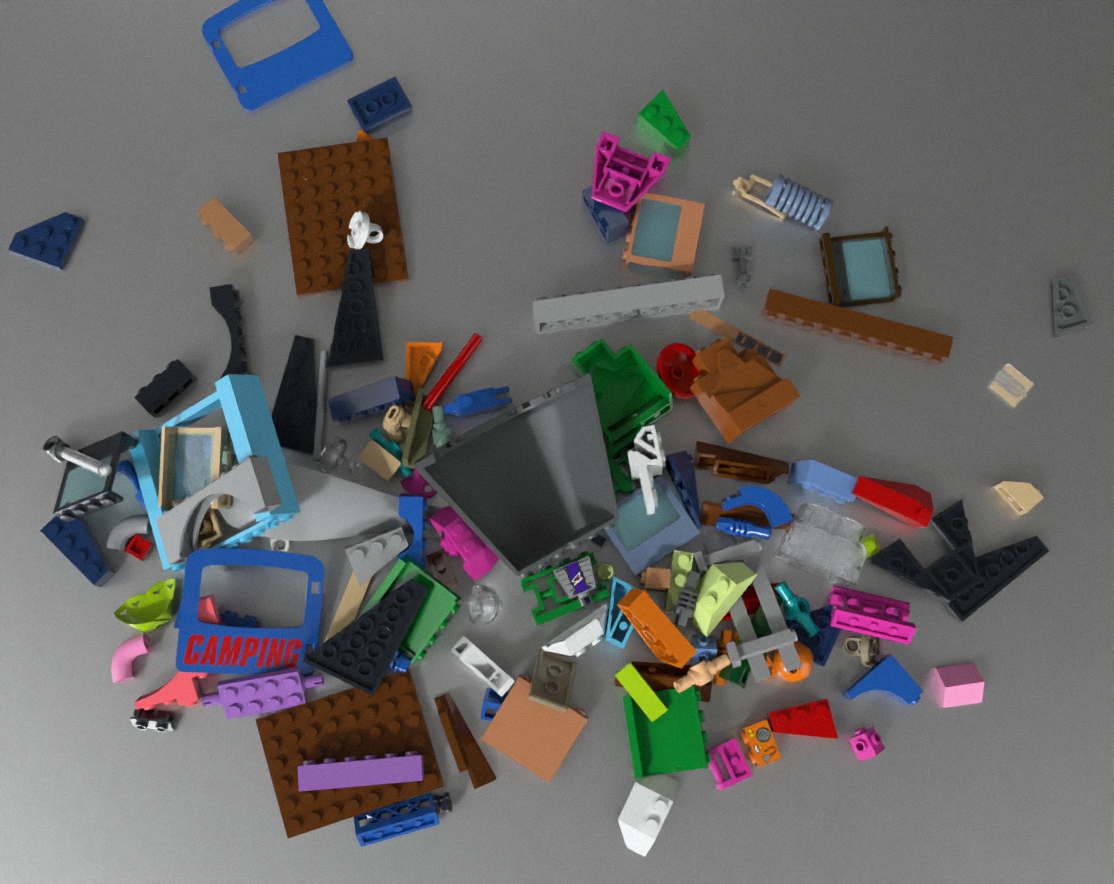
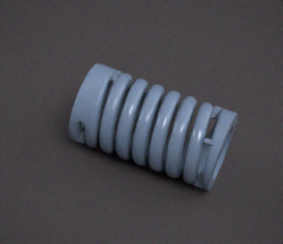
(805, 195)

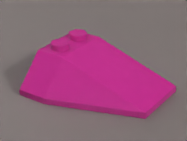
(623, 175)
(476, 554)

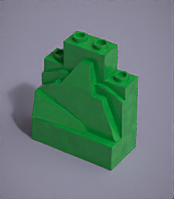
(624, 389)

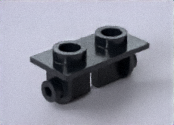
(144, 719)

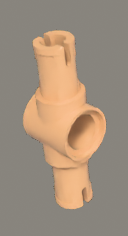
(701, 673)

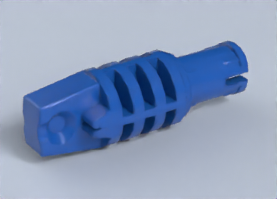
(744, 528)

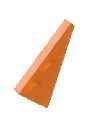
(420, 361)

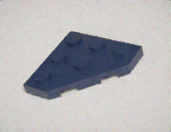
(49, 240)
(824, 640)

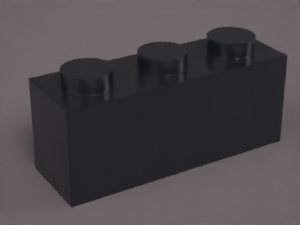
(165, 387)

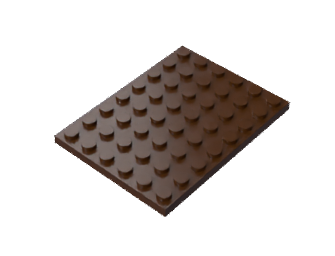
(320, 197)
(343, 727)

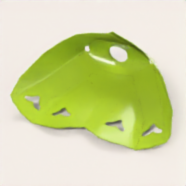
(151, 610)

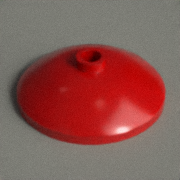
(677, 369)

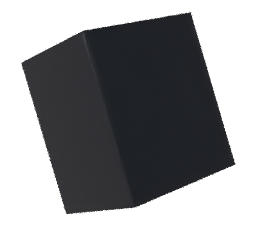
(598, 540)

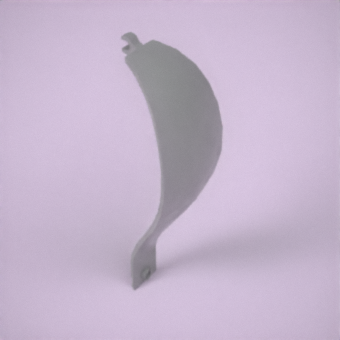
(329, 510)

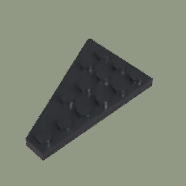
(369, 643)

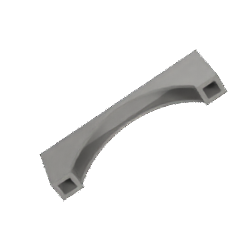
(249, 482)

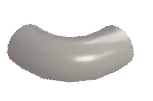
(126, 529)

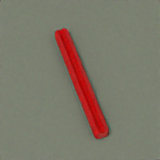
(451, 372)

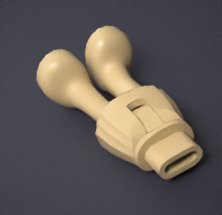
(393, 420)

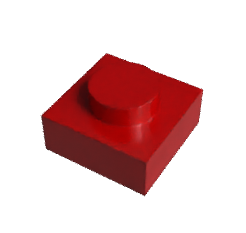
(139, 547)

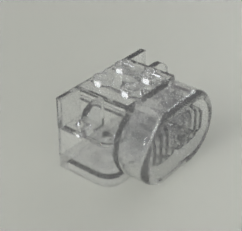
(824, 545)

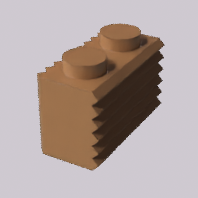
(655, 579)

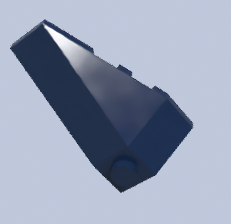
(682, 475)

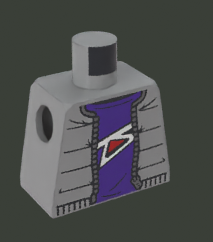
(577, 580)

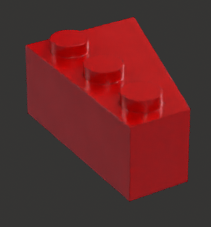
(804, 719)

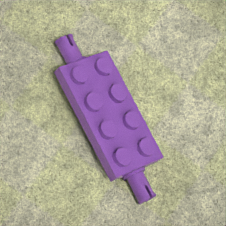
(262, 692)

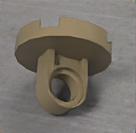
(868, 648)

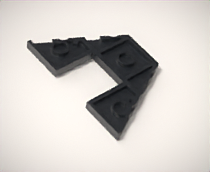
(949, 575)

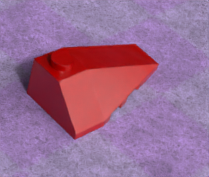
(898, 499)

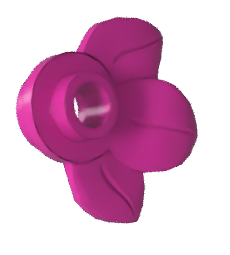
(417, 484)

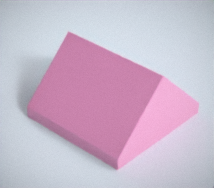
(959, 684)

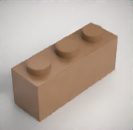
(225, 226)

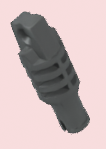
(687, 599)

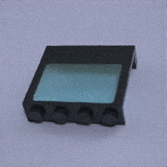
(86, 491)

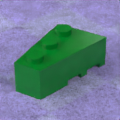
(664, 124)

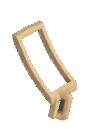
(745, 189)

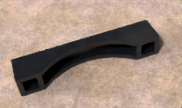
(225, 302)

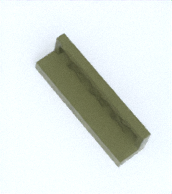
(418, 432)

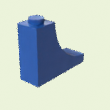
(889, 678)

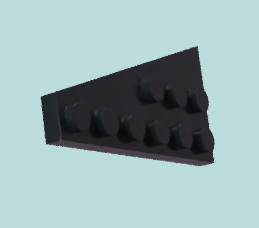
(357, 322)
(297, 399)
(996, 572)

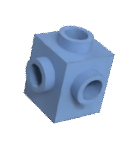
(705, 647)

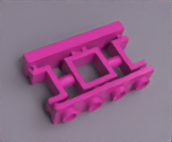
(871, 614)

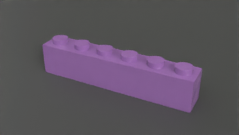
(360, 772)

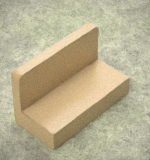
(380, 460)

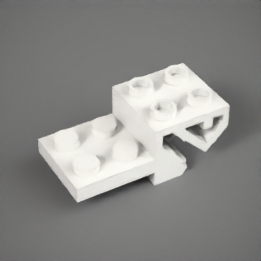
(647, 462)

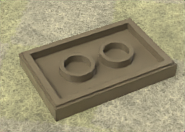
(552, 680)

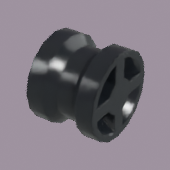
(442, 803)

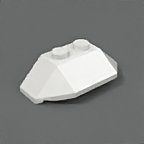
(581, 634)
(646, 811)

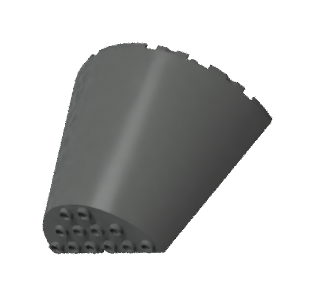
(530, 477)

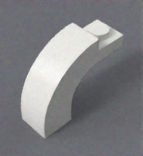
(482, 666)

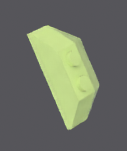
(718, 593)

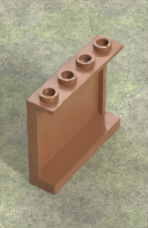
(533, 732)

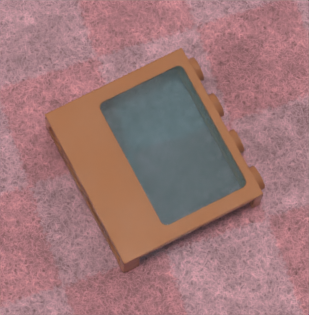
(664, 233)

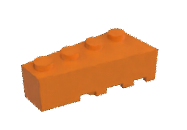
(656, 628)

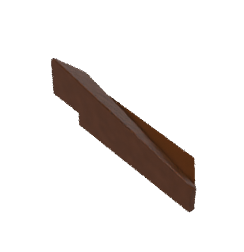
(738, 464)
(711, 511)
(663, 675)
(462, 743)

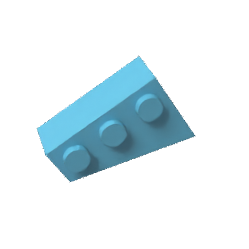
(618, 626)

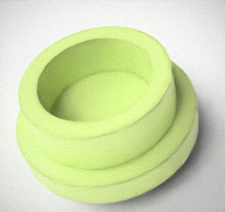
(605, 572)

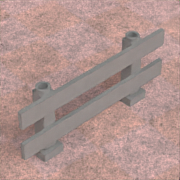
(750, 646)

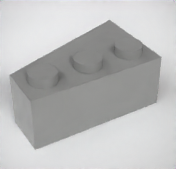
(375, 552)

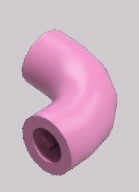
(125, 654)

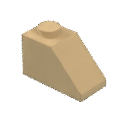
(1019, 495)

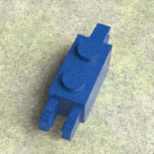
(477, 402)

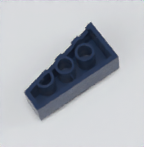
(371, 399)
(80, 548)

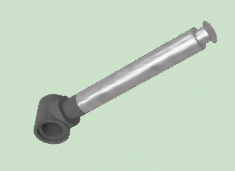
(62, 451)

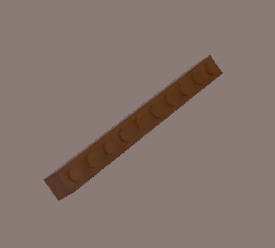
(857, 326)

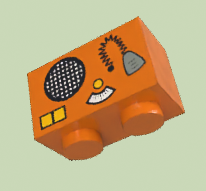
(760, 742)

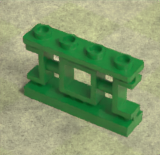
(570, 605)

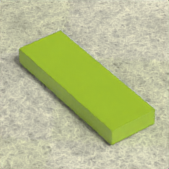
(641, 691)

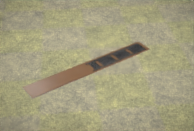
(737, 336)

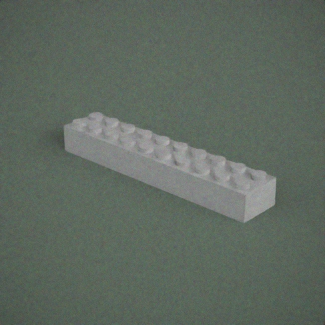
(627, 303)

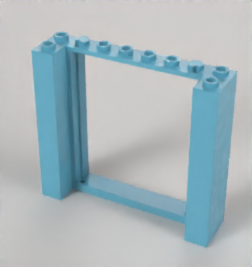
(251, 434)

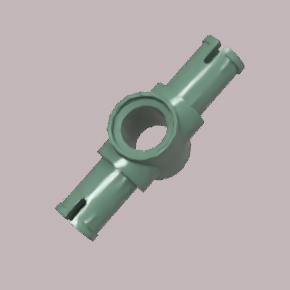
(441, 431)

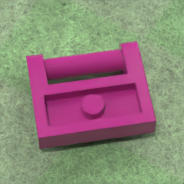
(733, 761)

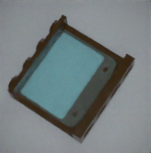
(860, 269)

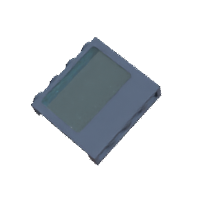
(651, 537)

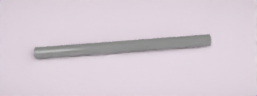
(320, 406)

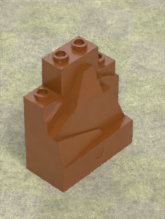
(738, 388)

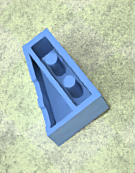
(822, 480)

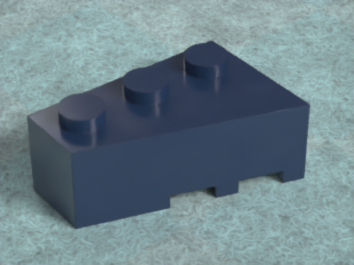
(609, 220)

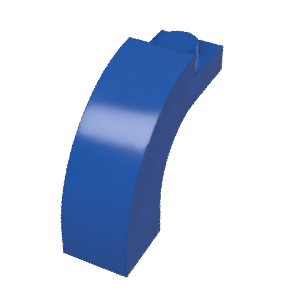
(765, 499)

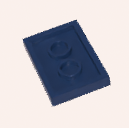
(379, 104)

